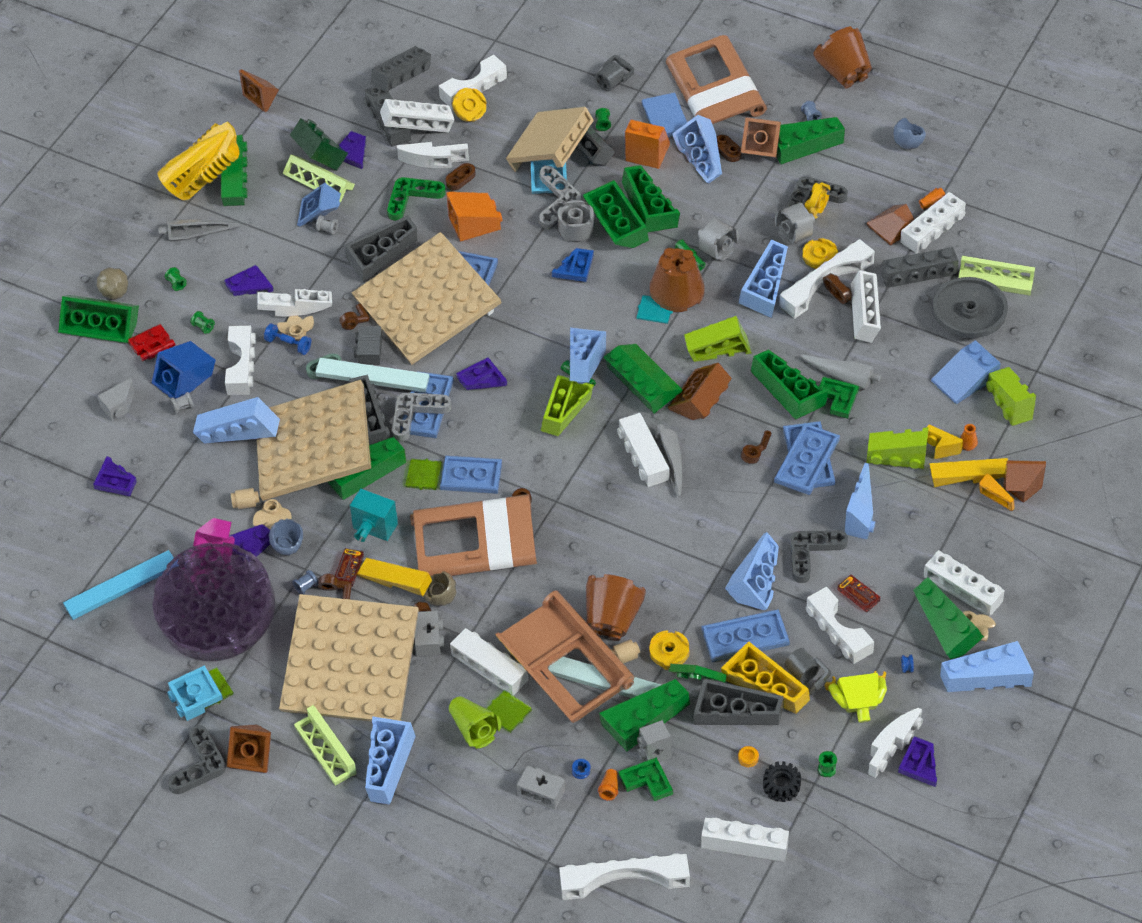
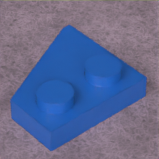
(575, 266)

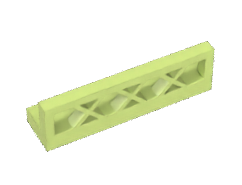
(315, 169)
(1007, 282)
(331, 741)

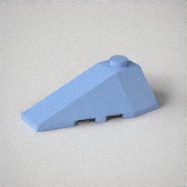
(700, 146)
(860, 509)
(754, 576)

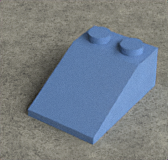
(966, 372)

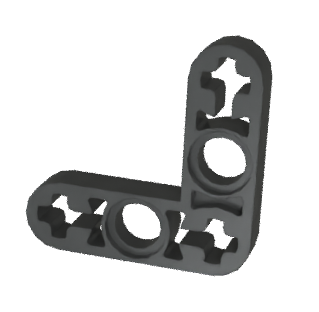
(806, 191)
(805, 548)
(204, 766)

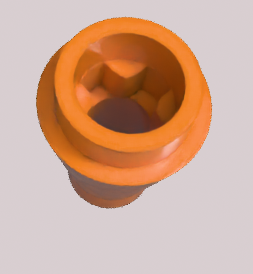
(931, 198)
(969, 437)
(609, 786)

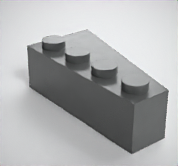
(380, 247)
(736, 705)

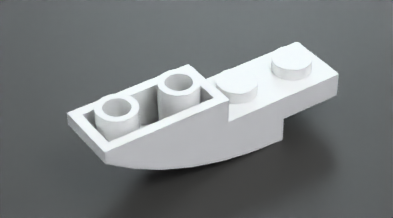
(432, 157)
(300, 303)
(893, 737)

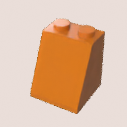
(645, 144)
(472, 214)

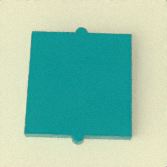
(651, 311)

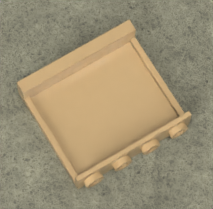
(551, 136)

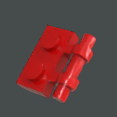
(151, 342)

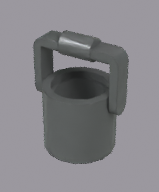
(612, 73)
(805, 668)

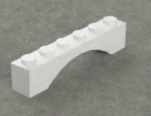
(851, 260)
(666, 870)

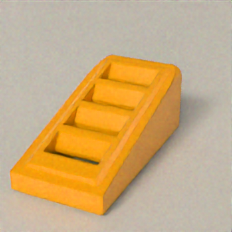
(992, 489)

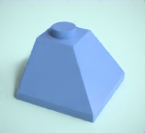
(317, 203)

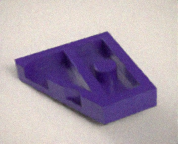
(248, 282)
(253, 539)
(920, 762)

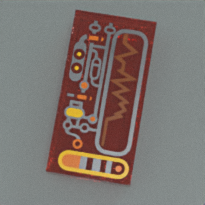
(349, 565)
(858, 593)

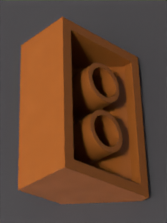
(701, 392)

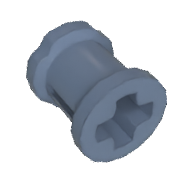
(811, 112)
(305, 582)

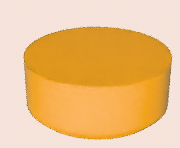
(748, 756)

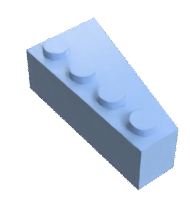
(763, 283)
(586, 352)
(237, 422)
(988, 669)
(387, 757)

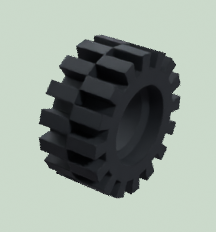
(782, 791)

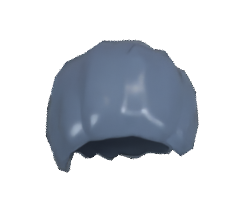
(908, 134)
(286, 536)

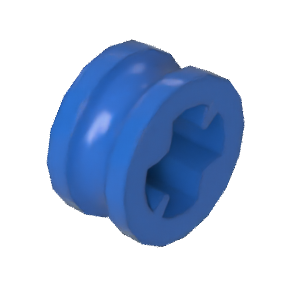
(907, 663)
(584, 763)

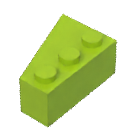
(717, 339)
(1011, 396)
(564, 404)
(898, 449)

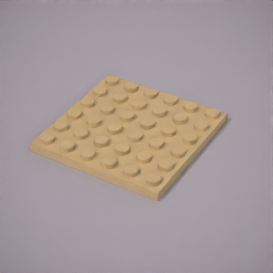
(426, 298)
(315, 441)
(349, 658)

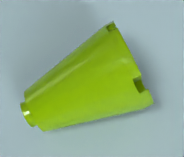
(474, 722)

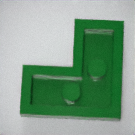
(843, 395)
(696, 672)
(649, 774)

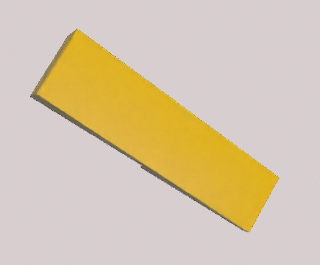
(959, 471)
(395, 575)

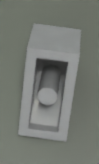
(117, 400)

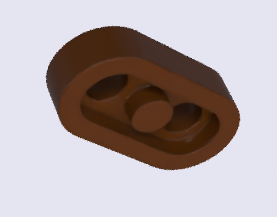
(728, 148)
(460, 176)
(837, 288)

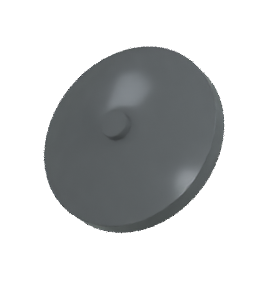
(970, 307)

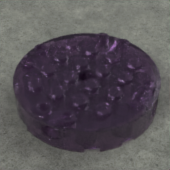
(241, 605)

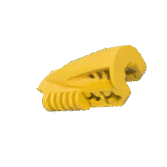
(201, 161)

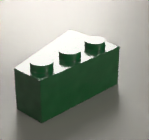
(318, 144)

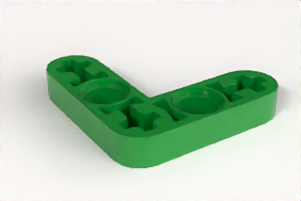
(409, 189)

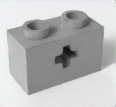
(428, 634)
(654, 742)
(541, 787)

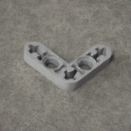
(563, 195)
(413, 405)

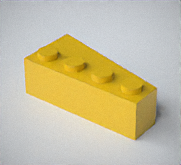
(757, 671)

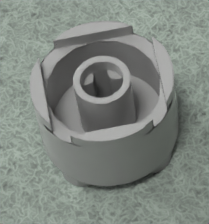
(576, 221)
(794, 223)
(718, 239)

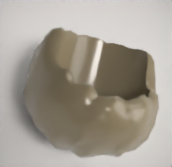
(112, 283)
(441, 590)

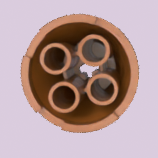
(844, 56)
(677, 281)
(612, 604)

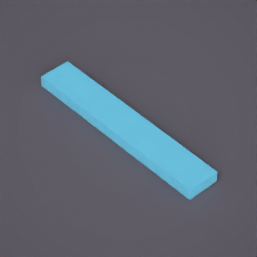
(118, 585)

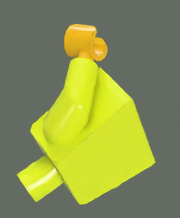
(858, 693)

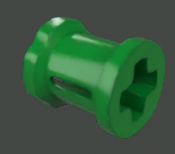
(603, 122)
(177, 281)
(202, 322)
(827, 764)

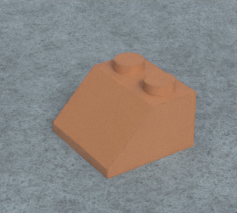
(760, 137)

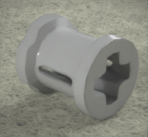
(327, 225)
(182, 402)

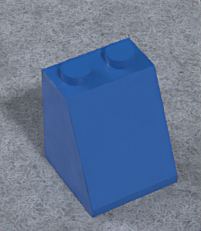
(182, 369)

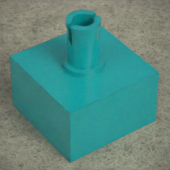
(373, 515)

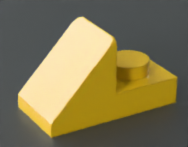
(945, 443)

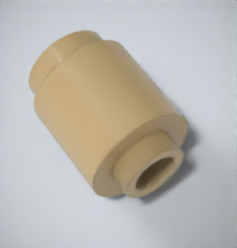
(245, 498)
(626, 651)

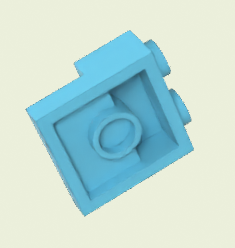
(537, 185)
(193, 693)

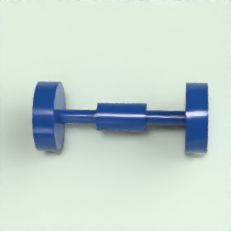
(271, 333)

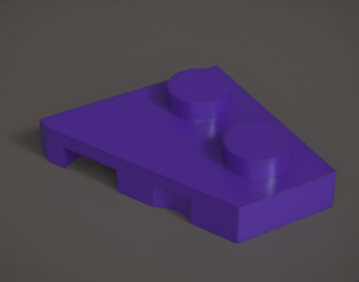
(355, 146)
(481, 375)
(114, 479)

